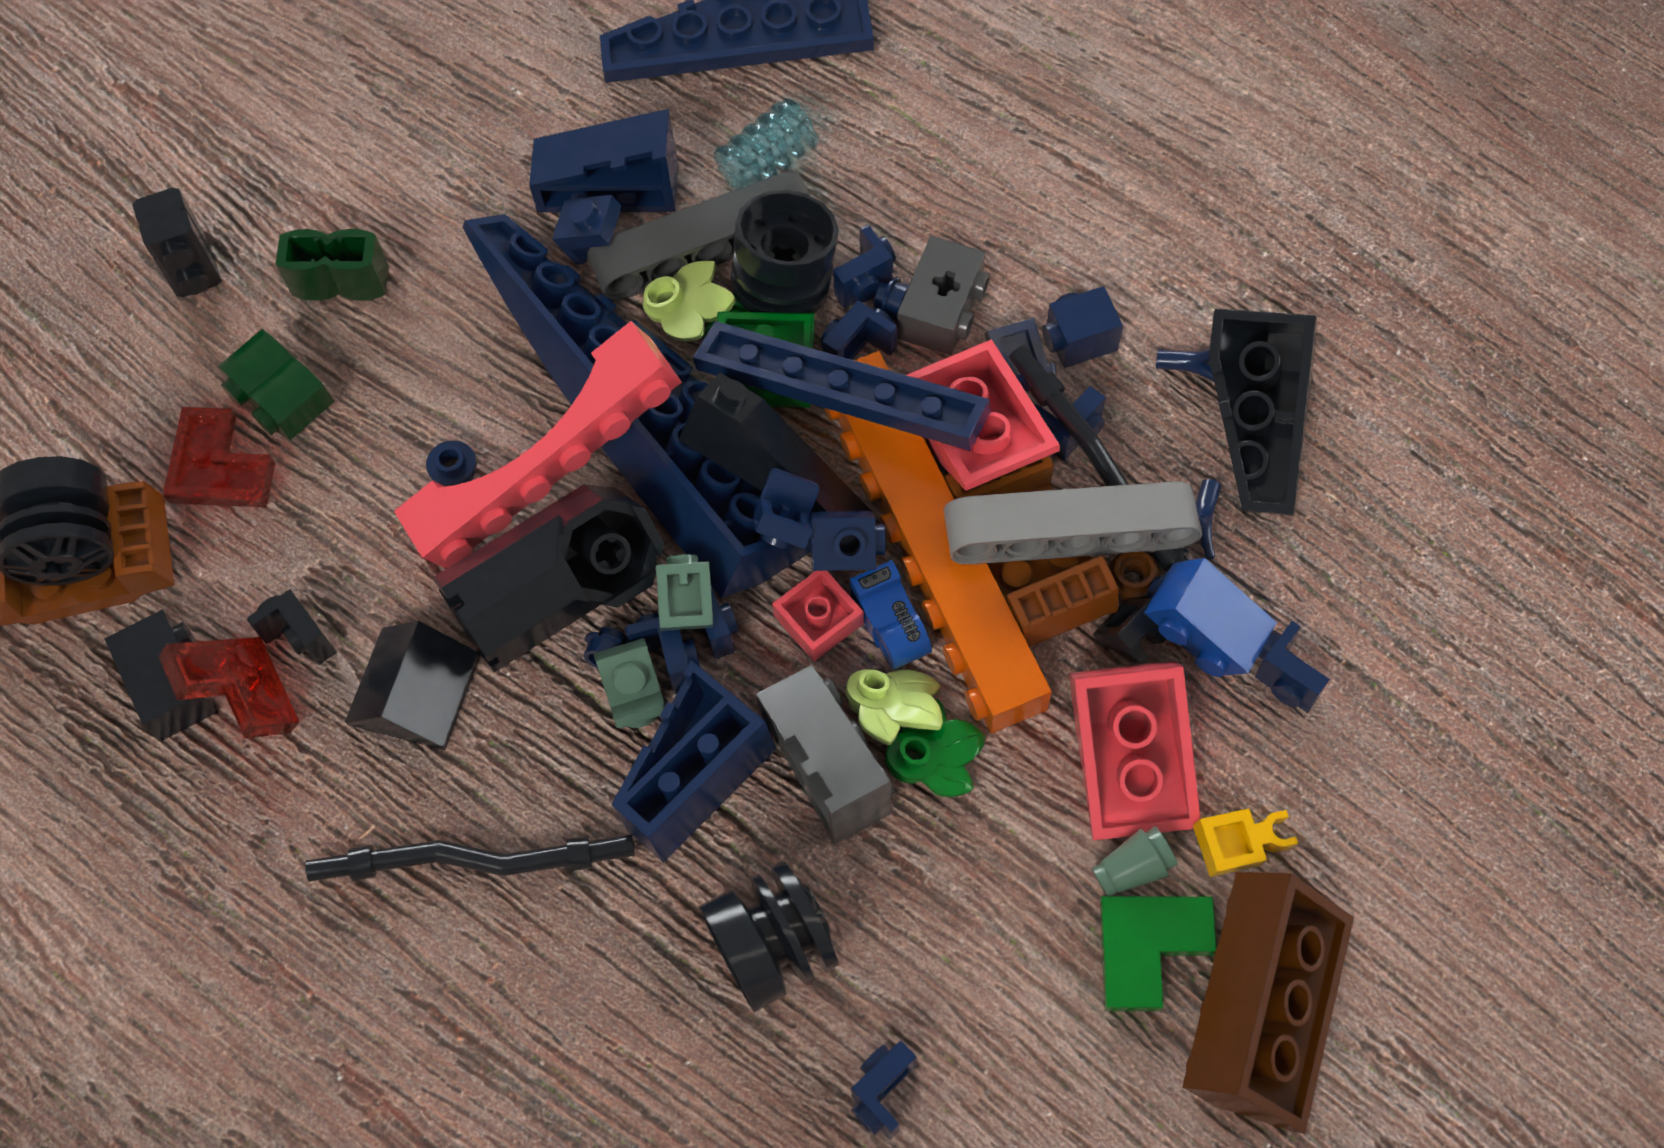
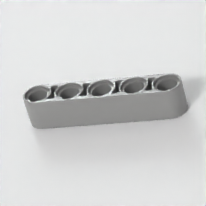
(1071, 522)

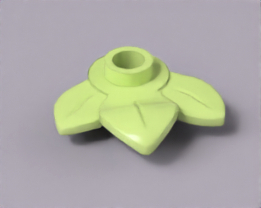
(687, 300)
(893, 702)

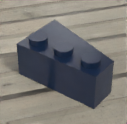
(616, 158)
(692, 763)

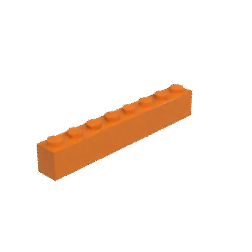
(958, 597)

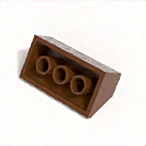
(1269, 1000)

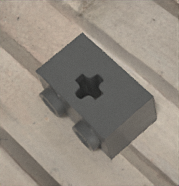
(942, 295)

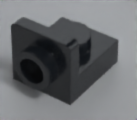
(288, 617)

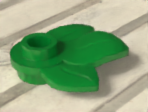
(941, 755)

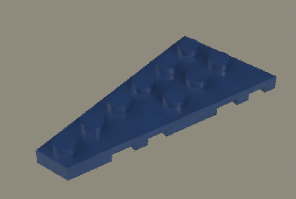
(734, 35)

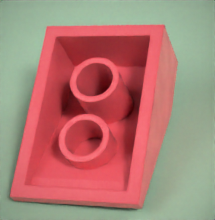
(1014, 429)
(1135, 748)

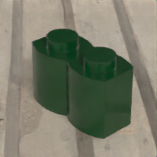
(332, 264)
(274, 384)

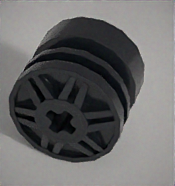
(783, 253)
(54, 521)
(770, 935)

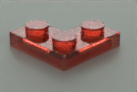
(206, 472)
(241, 673)

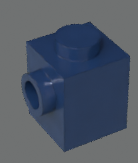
(1082, 326)
(845, 540)

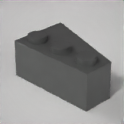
(826, 753)

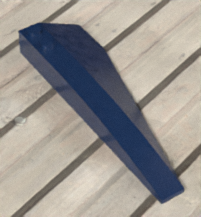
(688, 493)

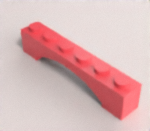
(623, 385)

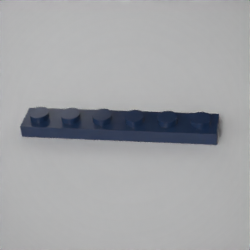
(843, 385)

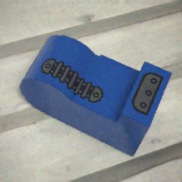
(890, 615)

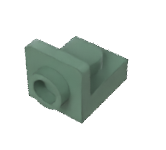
(684, 593)
(630, 684)

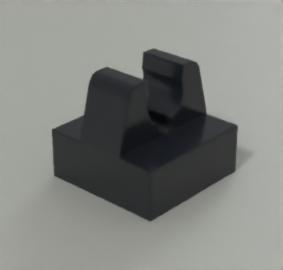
(1126, 628)

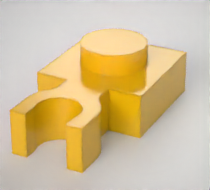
(1236, 843)

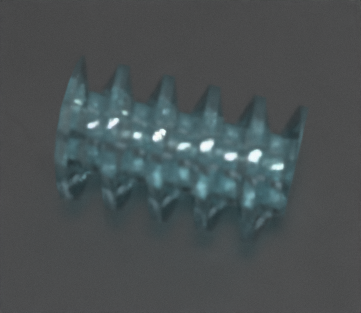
(766, 144)

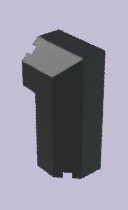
(552, 571)

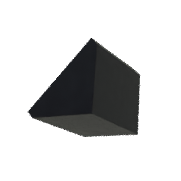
(414, 685)

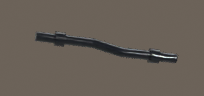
(1049, 392)
(365, 861)

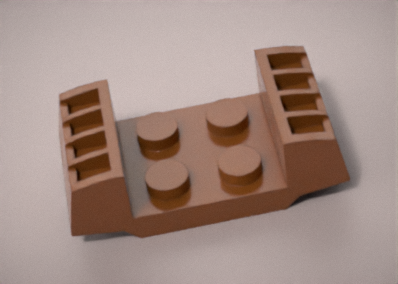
(139, 564)
(1053, 592)

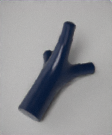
(1190, 361)
(1205, 506)

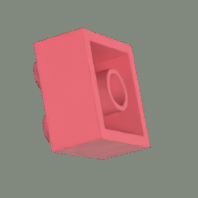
(818, 614)

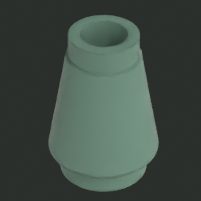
(1135, 862)

